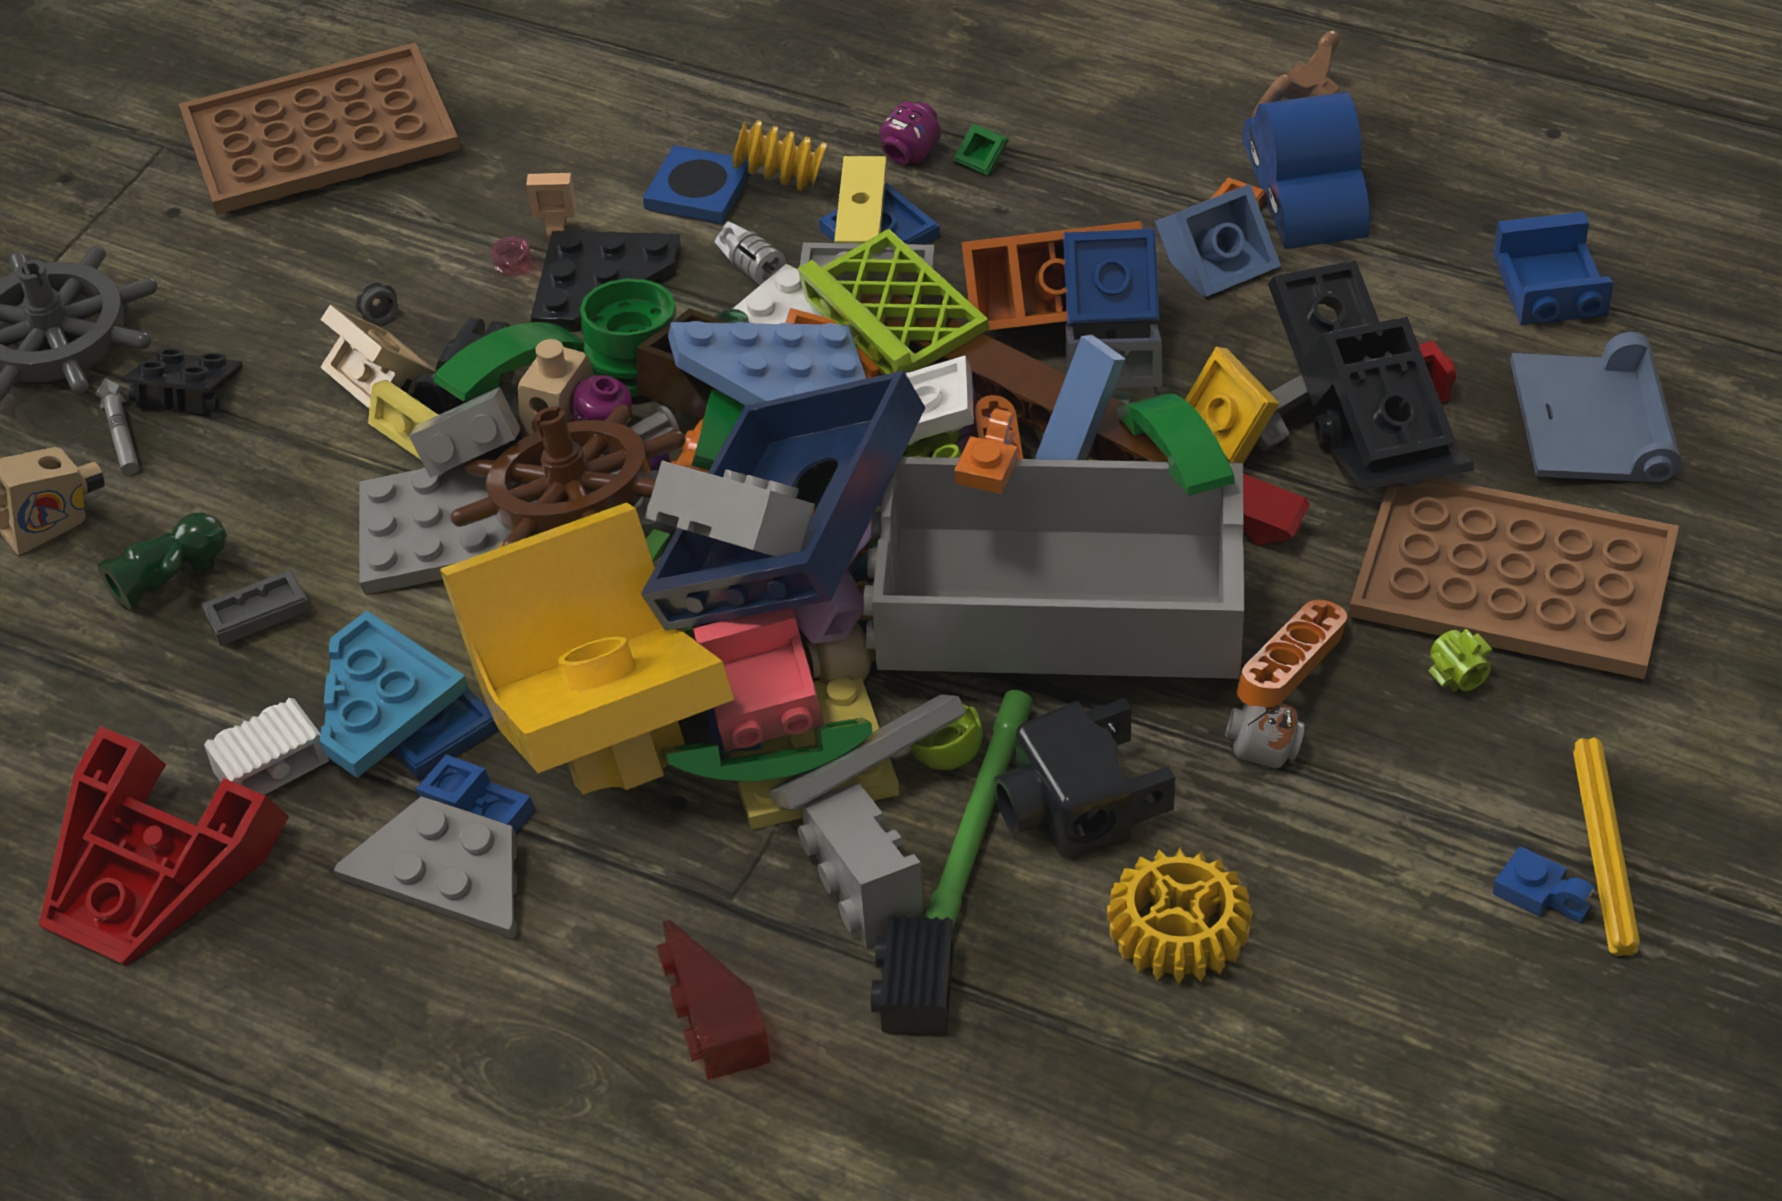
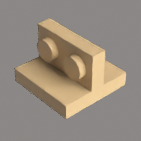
(368, 355)

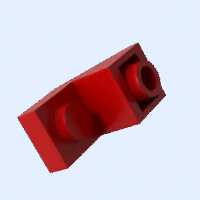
(1271, 512)

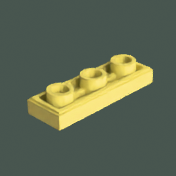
(861, 199)

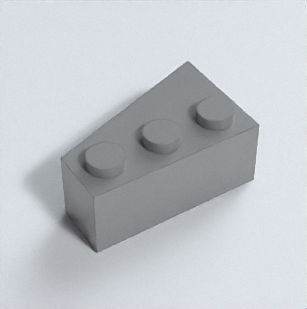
(731, 508)
(861, 861)

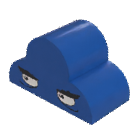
(1311, 168)

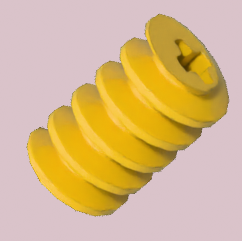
(778, 155)

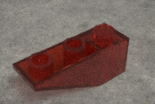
(719, 1007)

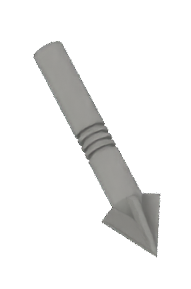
(112, 403)

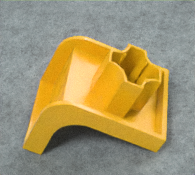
(578, 655)

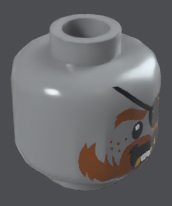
(1265, 734)

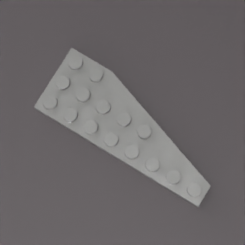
(410, 531)

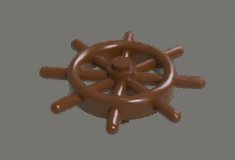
(565, 473)

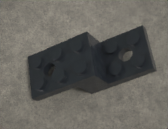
(1361, 363)

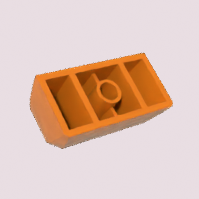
(1021, 277)

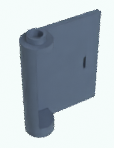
(1602, 412)

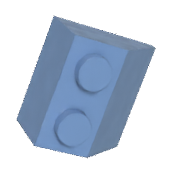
(1219, 241)

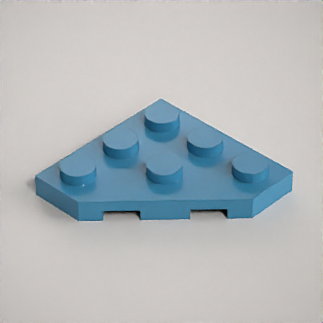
(380, 692)

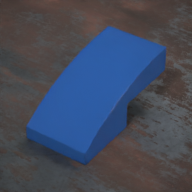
(470, 789)

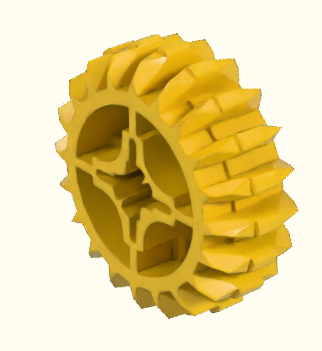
(1175, 930)

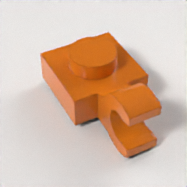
(989, 461)

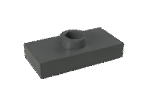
(255, 607)

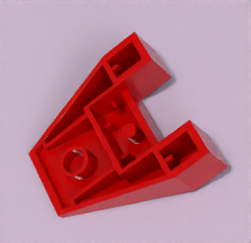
(138, 873)

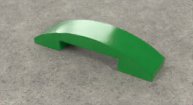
(480, 364)
(1184, 437)
(830, 743)

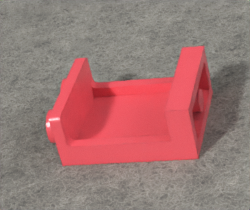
(766, 678)

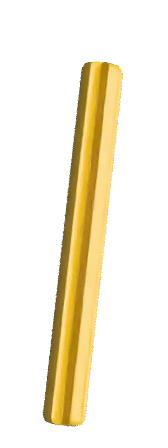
(1606, 848)

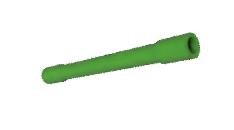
(947, 897)

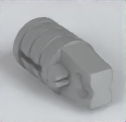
(749, 252)

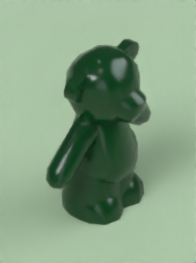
(155, 561)

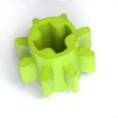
(1460, 660)

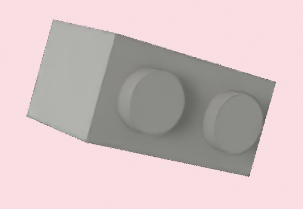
(464, 432)

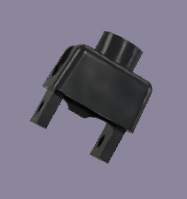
(1073, 781)

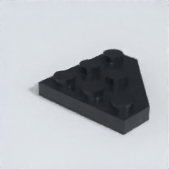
(587, 259)

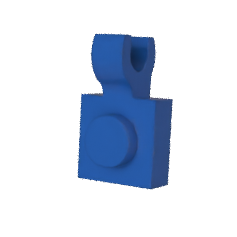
(1539, 883)

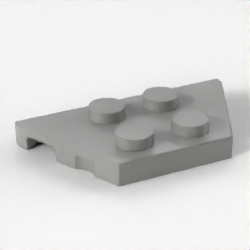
(442, 863)

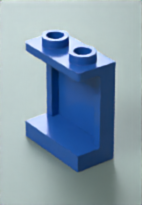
(1550, 269)

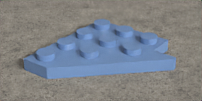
(766, 360)

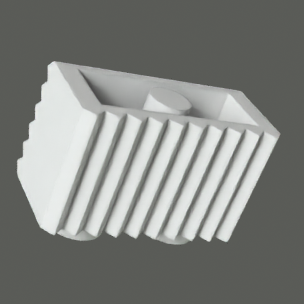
(267, 749)

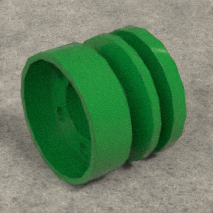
(618, 320)

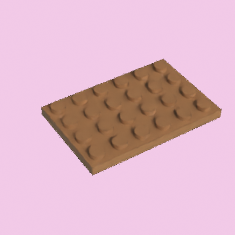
(317, 128)
(1517, 573)

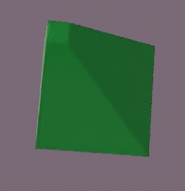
(980, 150)

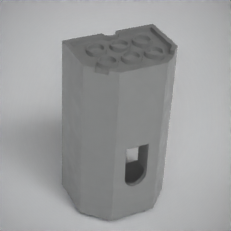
(1058, 573)

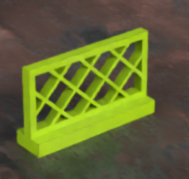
(882, 343)

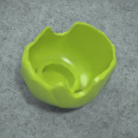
(953, 744)

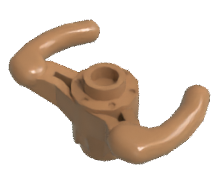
(1307, 80)

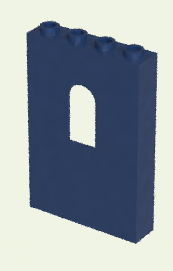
(778, 440)

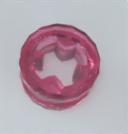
(511, 246)

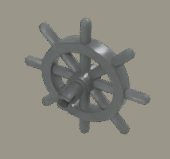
(51, 318)

